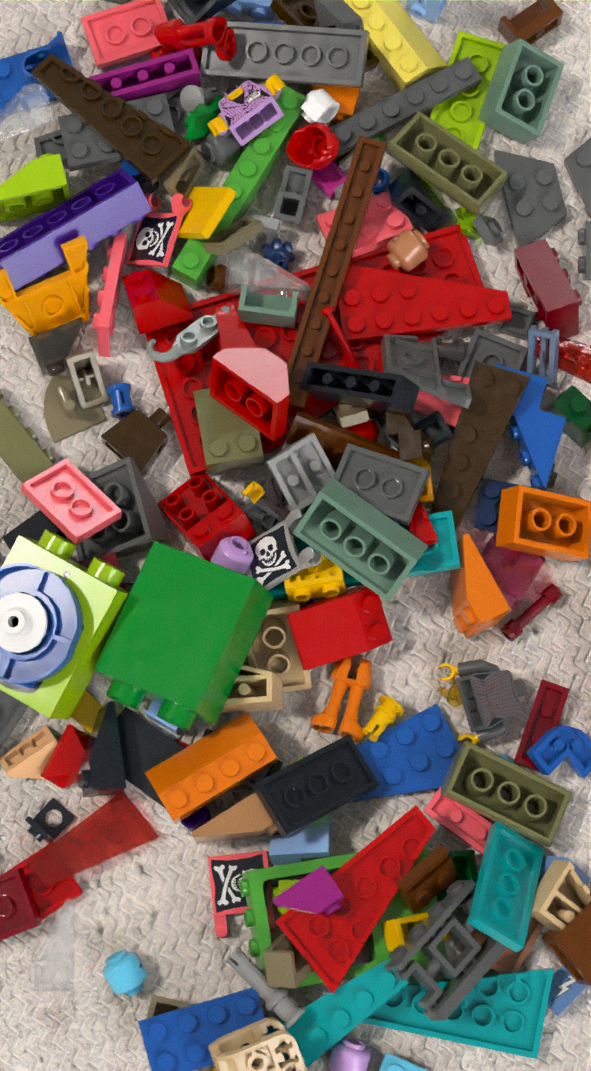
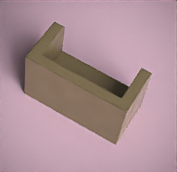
(285, 964)

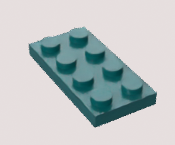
(506, 887)

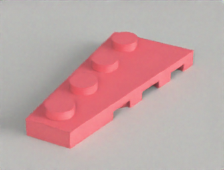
(109, 296)

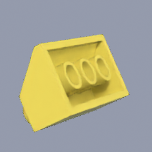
(397, 42)

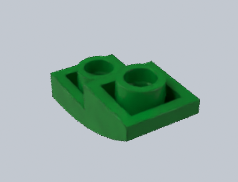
(198, 119)

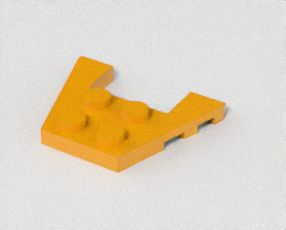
(54, 299)

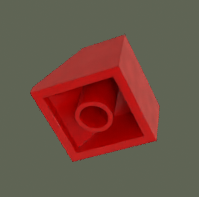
(156, 300)

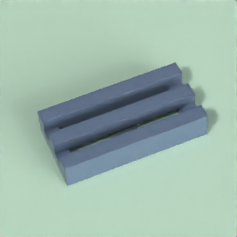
(545, 334)

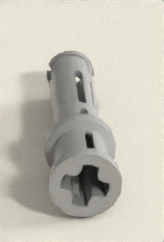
(275, 998)

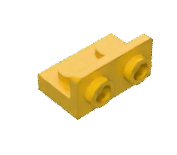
(317, 581)

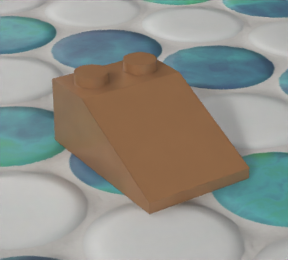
(240, 821)

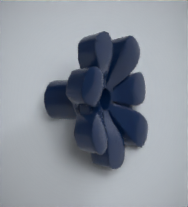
(279, 253)

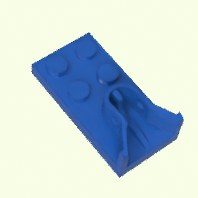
(17, 69)

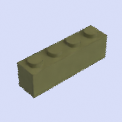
(19, 446)

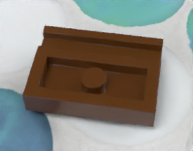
(427, 879)

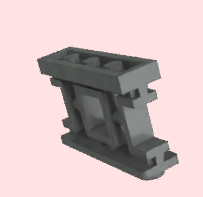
(464, 971)

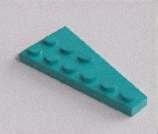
(498, 1014)

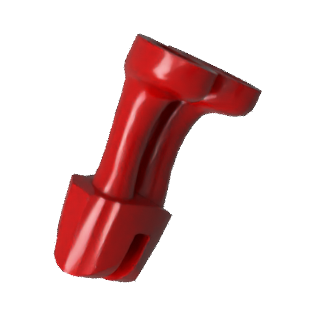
(178, 36)

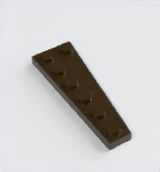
(129, 132)
(477, 434)

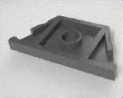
(530, 196)

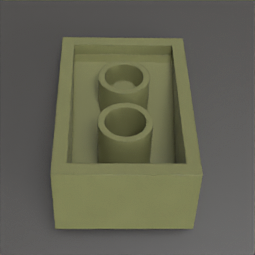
(225, 437)

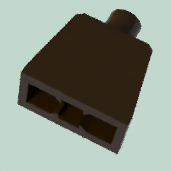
(138, 438)

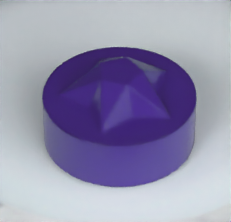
(197, 819)

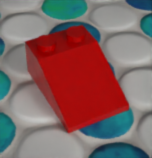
(339, 627)

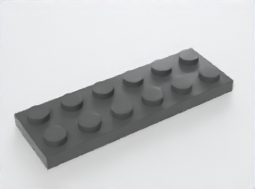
(294, 53)

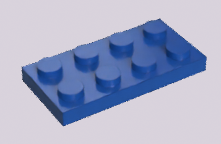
(182, 1036)

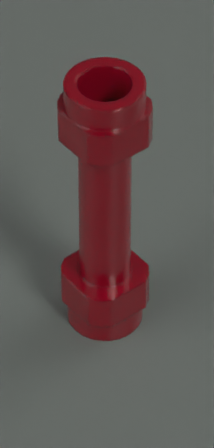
(513, 628)

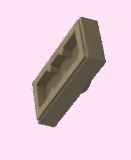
(233, 236)
(349, 415)

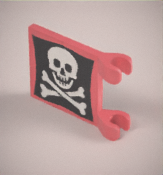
(157, 233)
(224, 878)

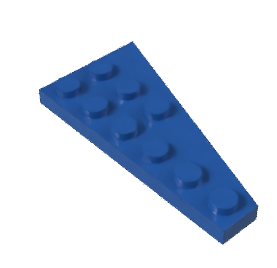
(410, 755)

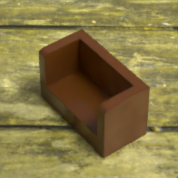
(532, 22)

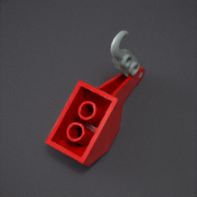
(243, 376)

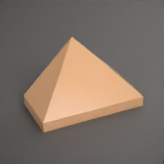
(30, 755)

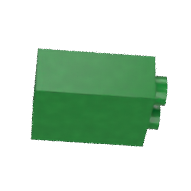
(182, 636)

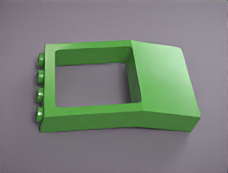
(256, 915)

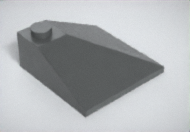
(140, 518)

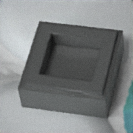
(520, 323)

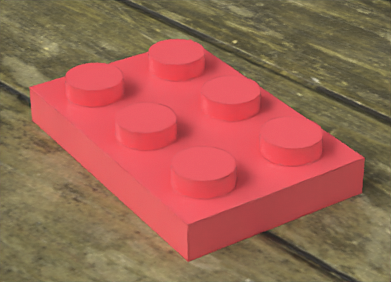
(123, 31)
(379, 226)
(71, 501)

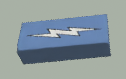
(563, 991)

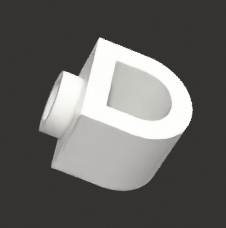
(319, 107)

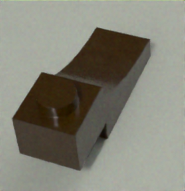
(414, 444)

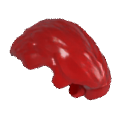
(313, 146)

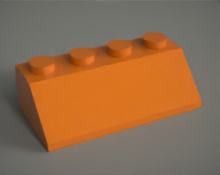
(211, 767)

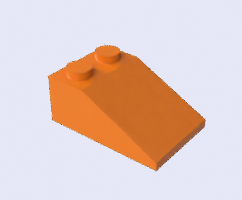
(475, 594)

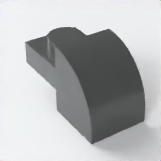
(293, 194)

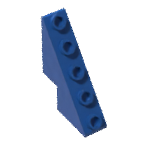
(535, 431)

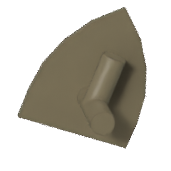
(64, 412)

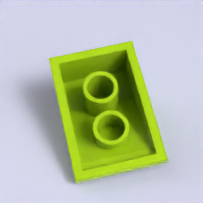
(34, 188)

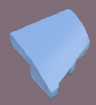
(307, 842)

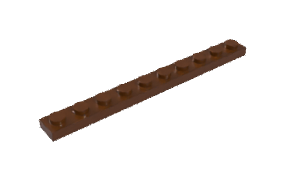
(334, 263)

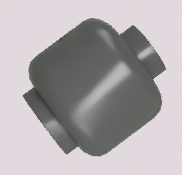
(220, 149)

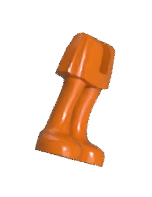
(327, 719)

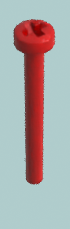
(328, 312)

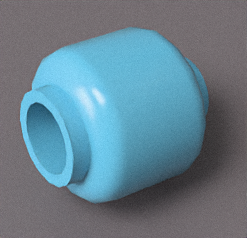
(125, 973)

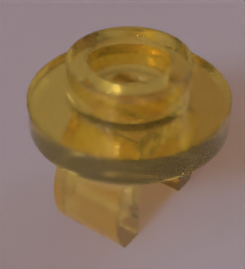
(452, 694)

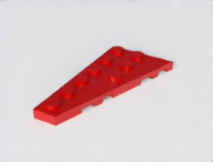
(407, 304)
(368, 887)

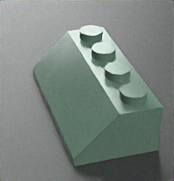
(360, 539)

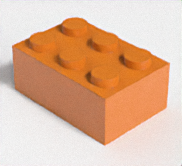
(544, 524)

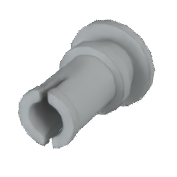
(193, 95)

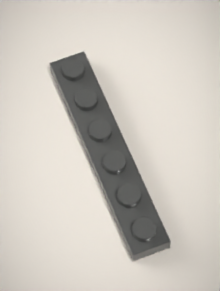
(406, 103)

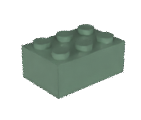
(521, 91)

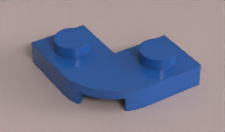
(562, 744)

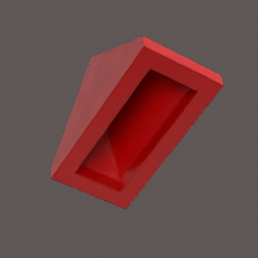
(66, 758)

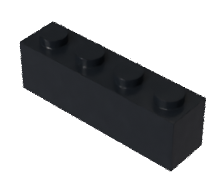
(360, 387)

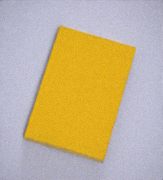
(206, 211)

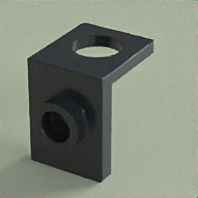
(39, 827)

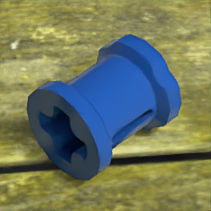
(120, 400)

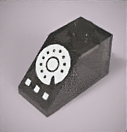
(55, 345)

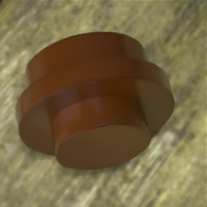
(216, 277)

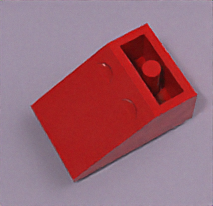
(205, 515)

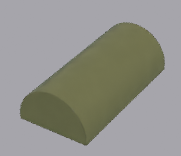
(447, 163)
(506, 793)

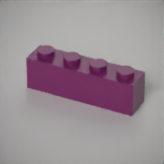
(151, 76)

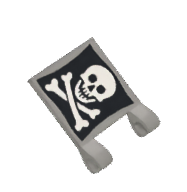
(277, 554)

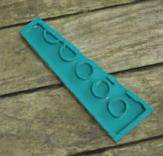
(338, 1013)

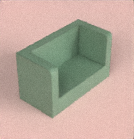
(268, 308)

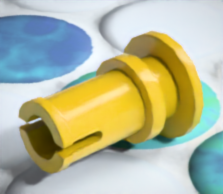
(384, 715)

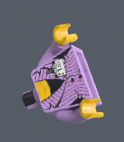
(248, 109)

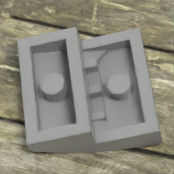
(301, 471)

